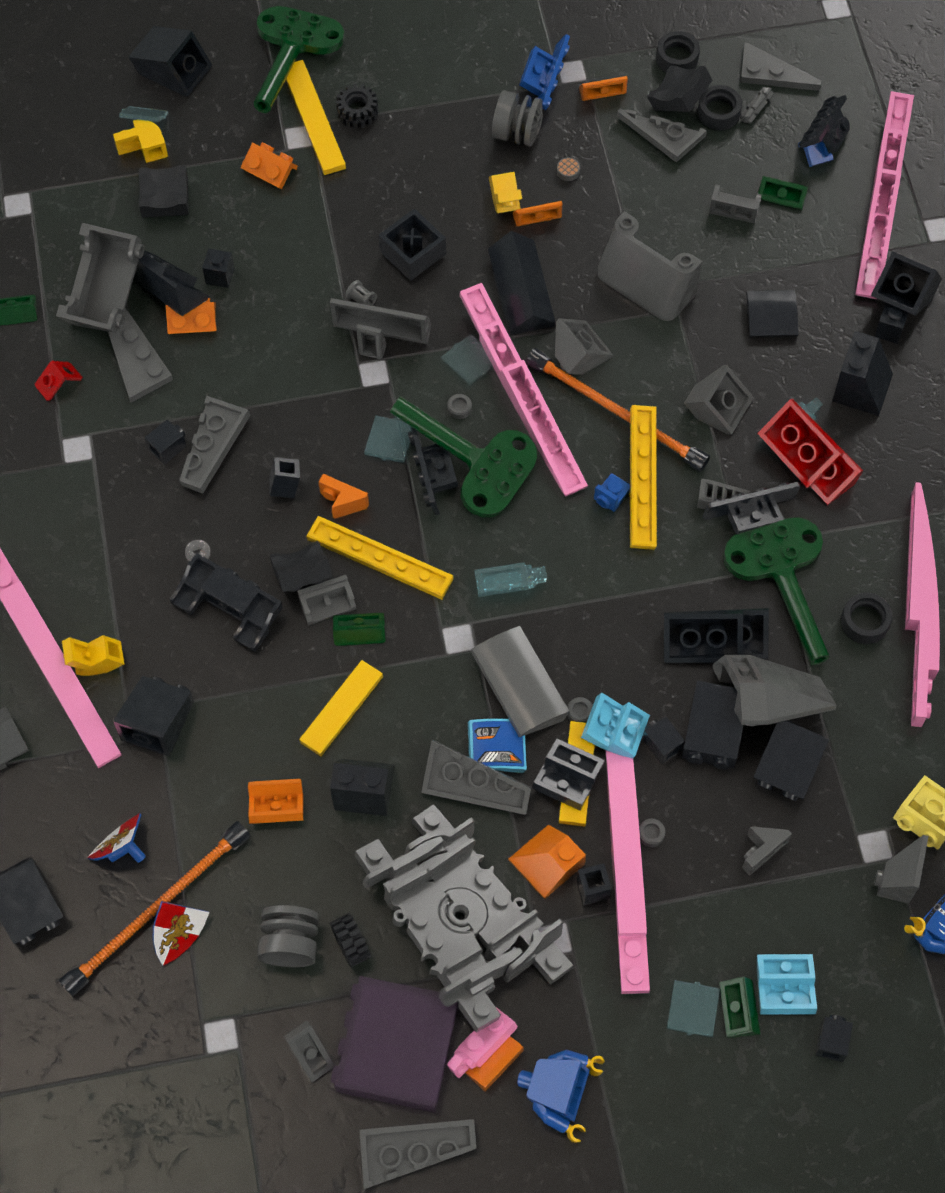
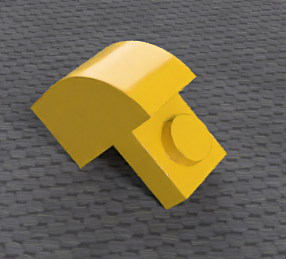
(143, 136)
(505, 192)
(93, 657)

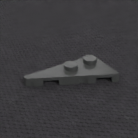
(768, 70)
(667, 136)

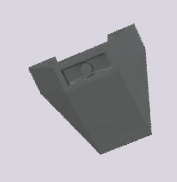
(771, 691)

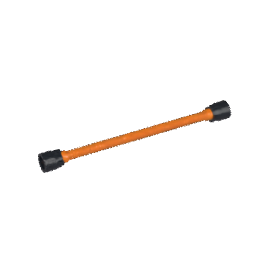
(540, 362)
(77, 977)

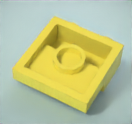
(924, 812)

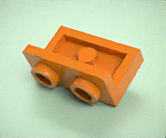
(268, 165)
(197, 320)
(275, 801)

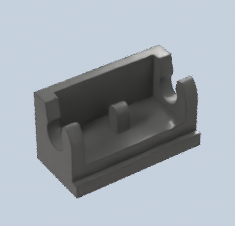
(734, 206)
(326, 600)

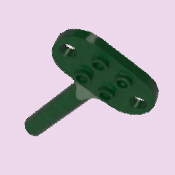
(295, 33)
(493, 471)
(775, 554)

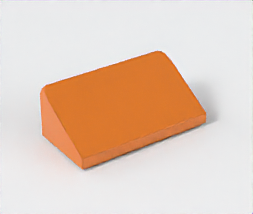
(603, 88)
(538, 213)
(496, 1064)

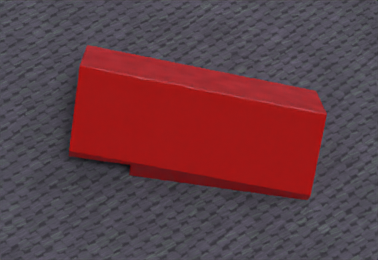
(810, 452)

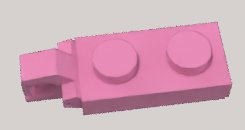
(481, 1045)

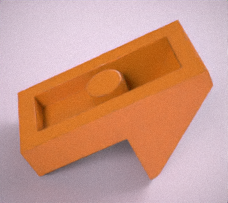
(347, 497)

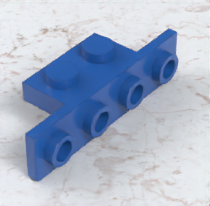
(542, 70)

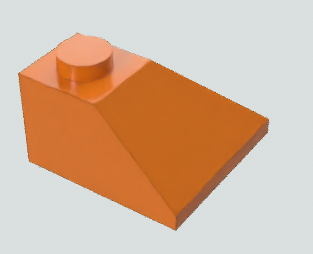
(548, 860)

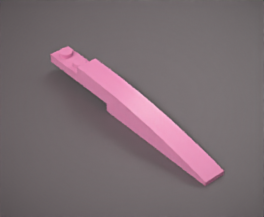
(884, 193)
(522, 390)
(922, 607)
(52, 664)
(627, 874)

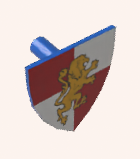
(120, 843)
(176, 930)

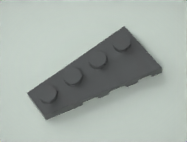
(137, 360)
(215, 436)
(404, 1149)

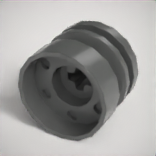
(517, 118)
(288, 936)

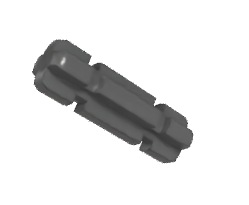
(756, 105)

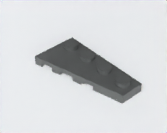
(467, 780)

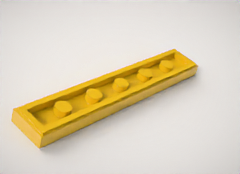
(314, 119)
(643, 477)
(380, 557)

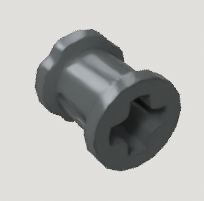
(360, 294)

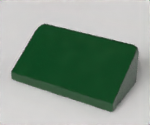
(782, 192)
(18, 309)
(358, 629)
(739, 1007)

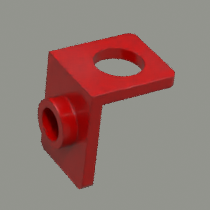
(54, 377)

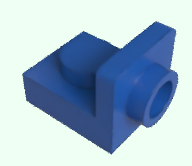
(817, 154)
(611, 492)

